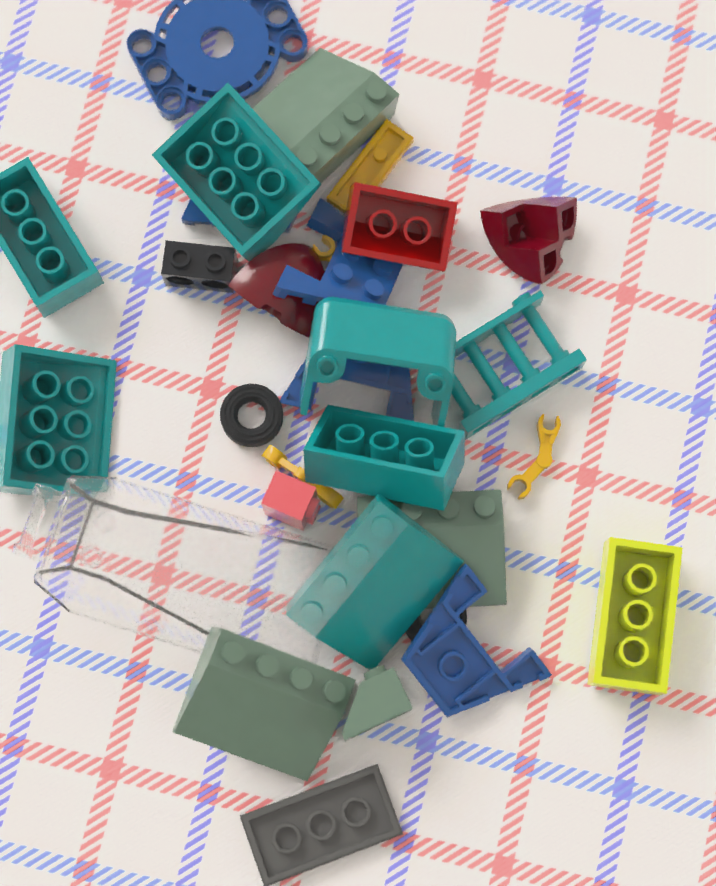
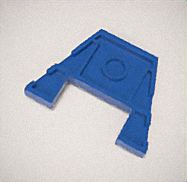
(346, 274)
(369, 374)
(453, 662)

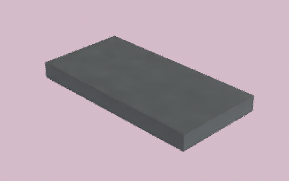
(321, 825)

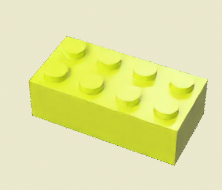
(635, 616)

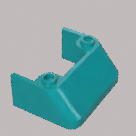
(382, 336)

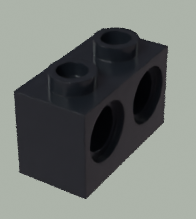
(199, 266)

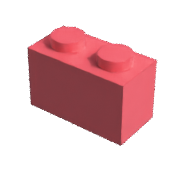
(291, 501)

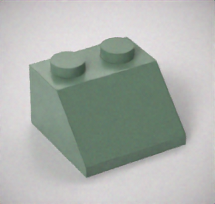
(376, 702)

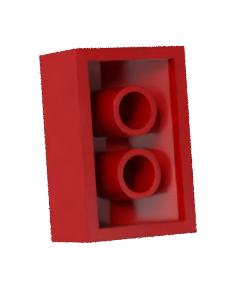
(398, 226)

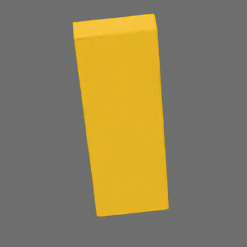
(373, 162)

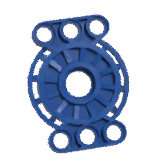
(204, 75)

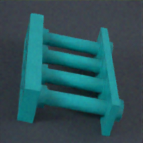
(533, 380)

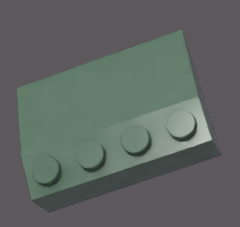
(327, 110)
(471, 529)
(262, 704)

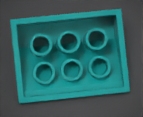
(237, 172)
(53, 417)
(373, 584)

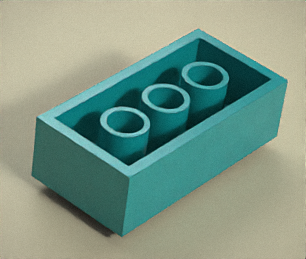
(42, 241)
(384, 456)

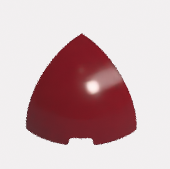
(531, 234)
(261, 274)

